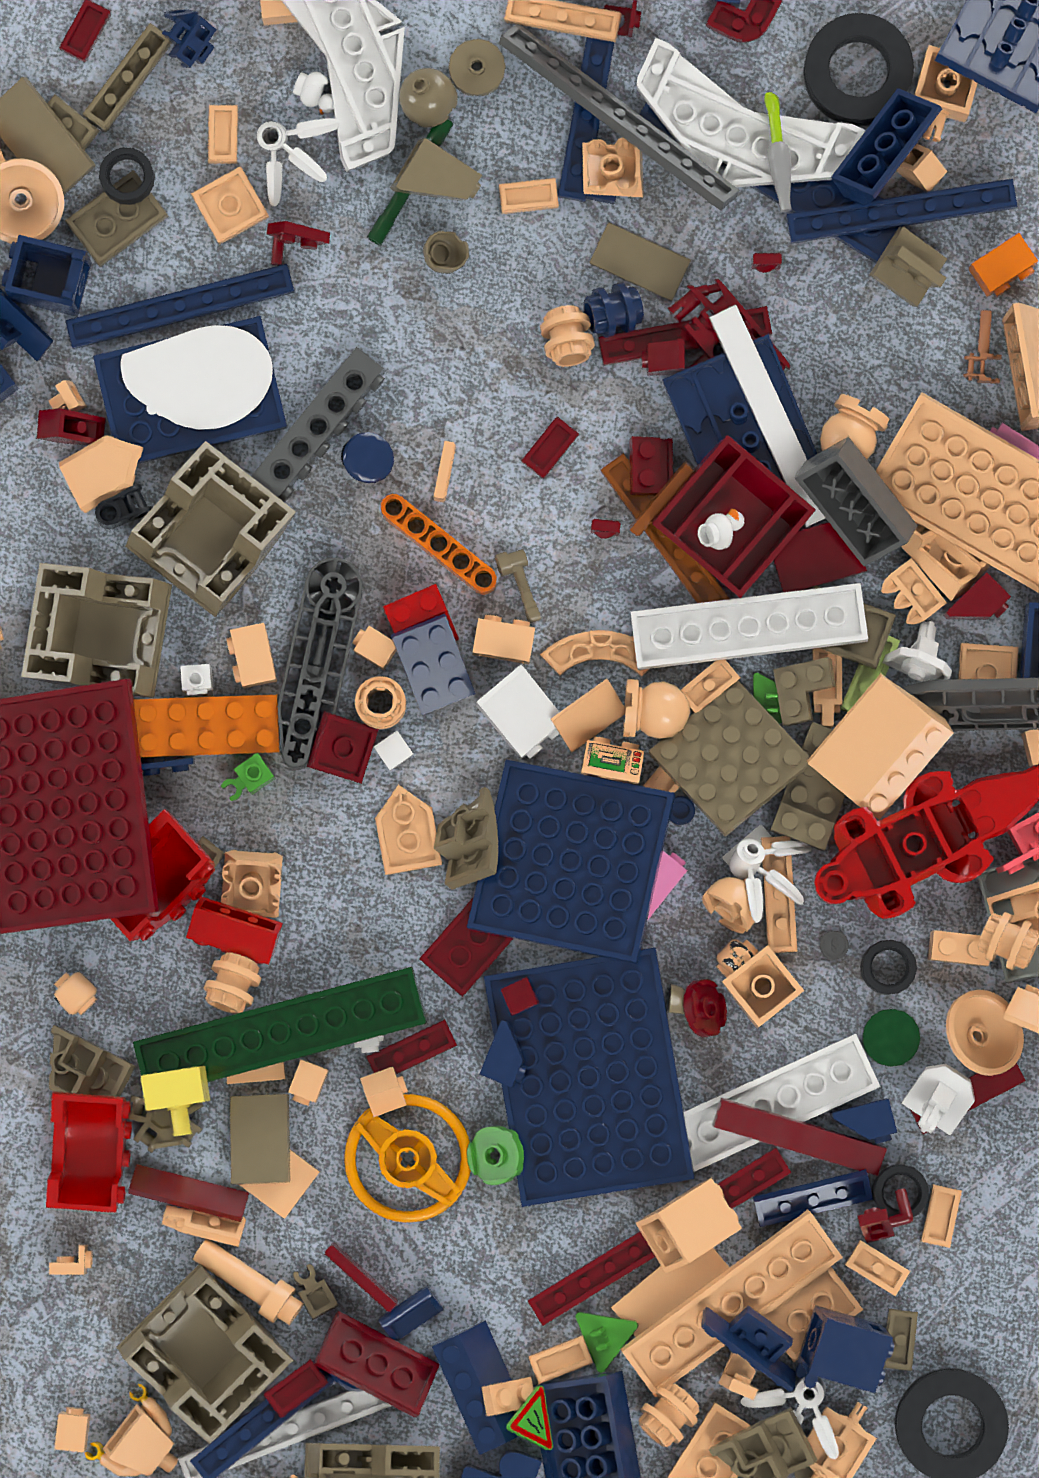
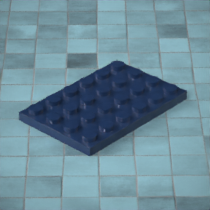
(164, 438)

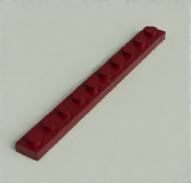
(636, 1251)

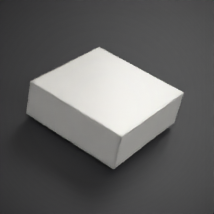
(393, 750)

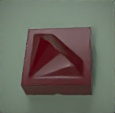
(766, 262)
(605, 528)

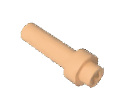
(275, 1299)

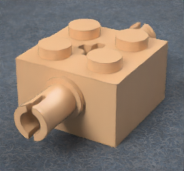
(954, 101)

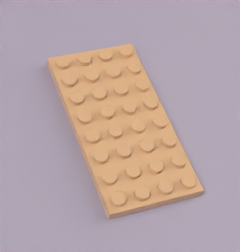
(967, 487)

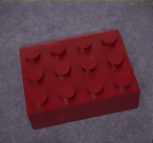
(737, 481)

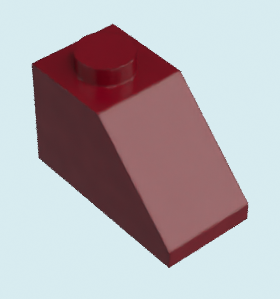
(664, 358)
(69, 427)
(980, 601)

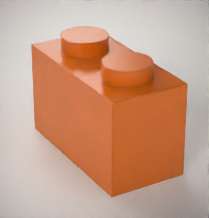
(1003, 265)

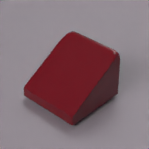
(520, 996)

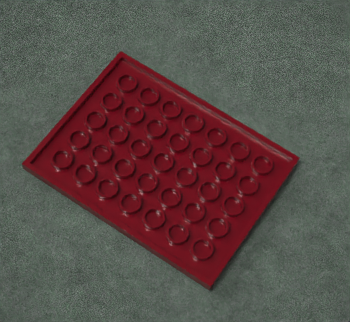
(72, 809)

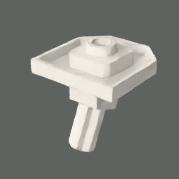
(920, 660)
(940, 1098)

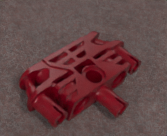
(700, 327)

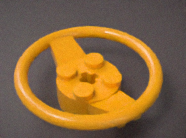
(424, 1174)

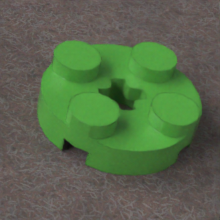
(510, 1159)

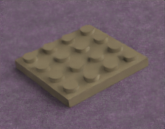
(731, 758)

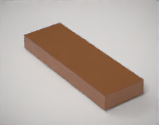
(661, 499)

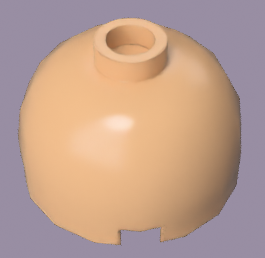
(730, 901)

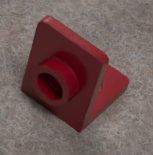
(631, 18)

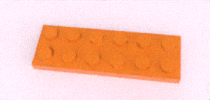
(207, 725)

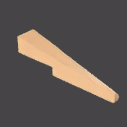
(944, 562)

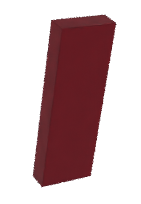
(413, 1049)

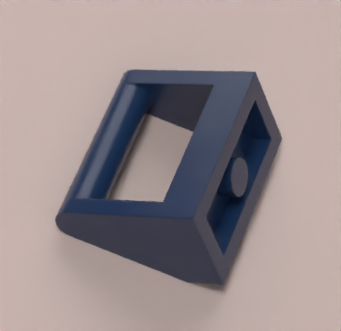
(410, 1313)

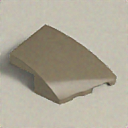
(469, 841)
(85, 1067)
(767, 1448)

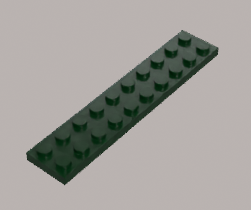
(288, 1028)

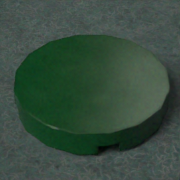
(891, 1037)

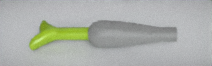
(778, 154)

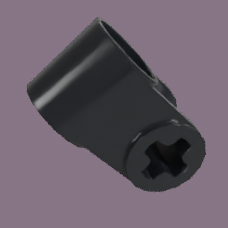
(124, 506)

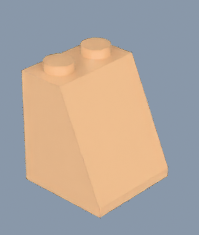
(689, 1225)

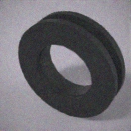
(852, 29)
(936, 1385)

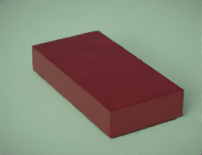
(85, 30)
(550, 447)
(295, 1388)

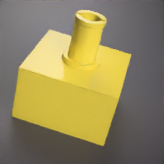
(176, 1092)

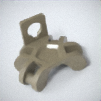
(161, 1123)

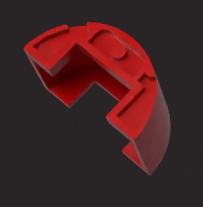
(180, 877)
(88, 1152)

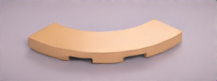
(592, 646)

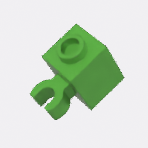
(252, 775)

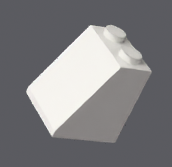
(520, 712)

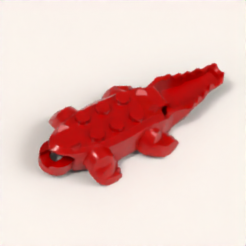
(925, 838)

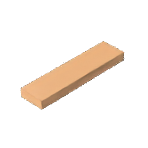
(565, 18)
(779, 907)

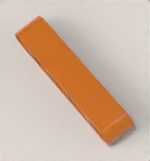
(431, 532)

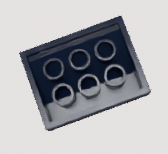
(590, 1428)

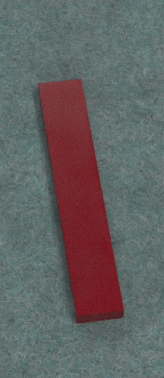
(628, 346)
(799, 1136)

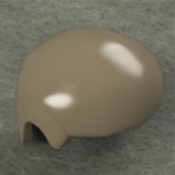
(445, 252)

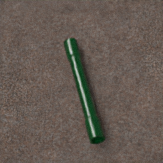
(386, 220)

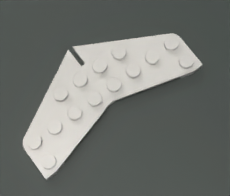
(361, 71)
(722, 130)

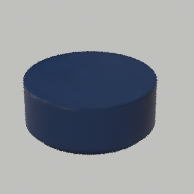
(682, 811)

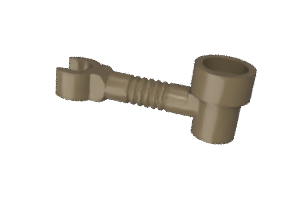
(513, 564)

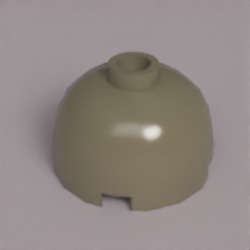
(427, 97)

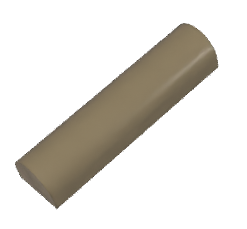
(127, 78)

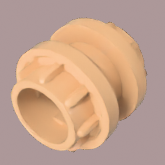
(567, 338)
(379, 720)
(1008, 941)
(232, 983)
(669, 1415)

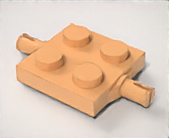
(852, 1445)

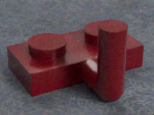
(289, 233)
(878, 1225)

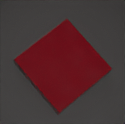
(342, 747)

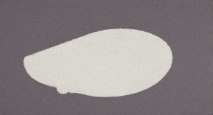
(200, 376)

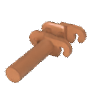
(983, 350)

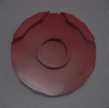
(704, 1008)

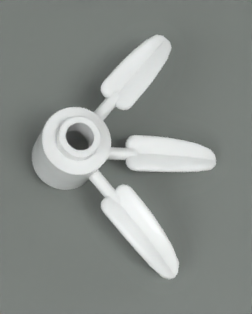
(297, 156)
(747, 861)
(820, 1423)

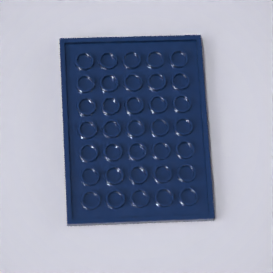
(599, 1080)

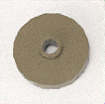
(477, 82)

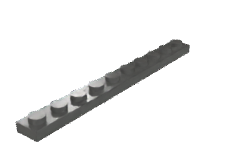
(619, 116)

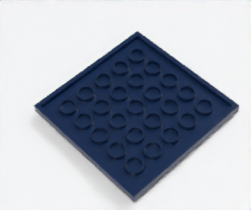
(573, 861)

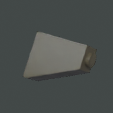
(436, 174)

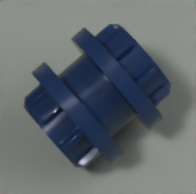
(619, 308)

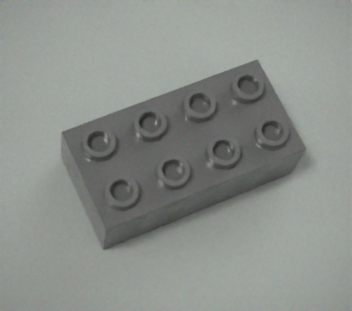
(856, 501)

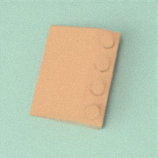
(1022, 343)
(880, 746)

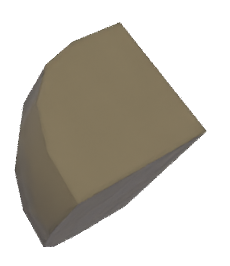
(676, 999)

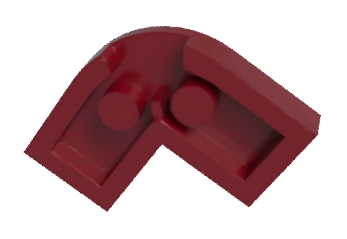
(742, 25)

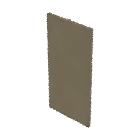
(640, 261)

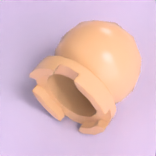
(853, 423)
(656, 710)

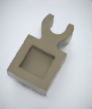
(316, 1296)

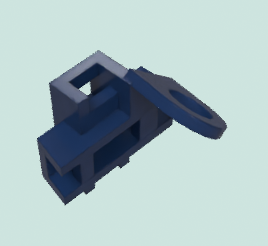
(195, 37)

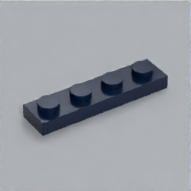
(813, 1196)

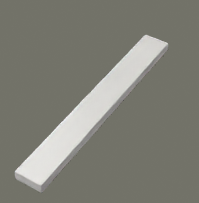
(762, 400)
(303, 1425)

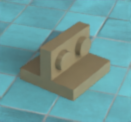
(909, 267)

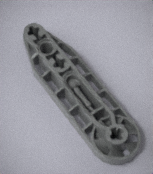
(314, 677)
(982, 702)

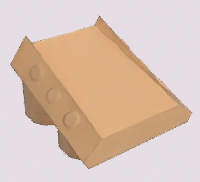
(612, 168)
(252, 882)

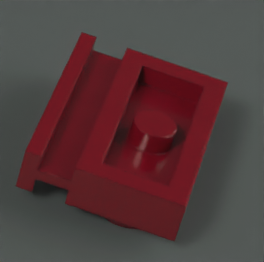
(650, 464)

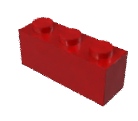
(234, 930)

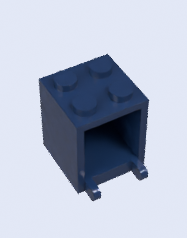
(58, 276)
(844, 1350)

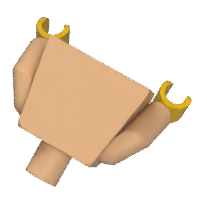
(139, 1442)

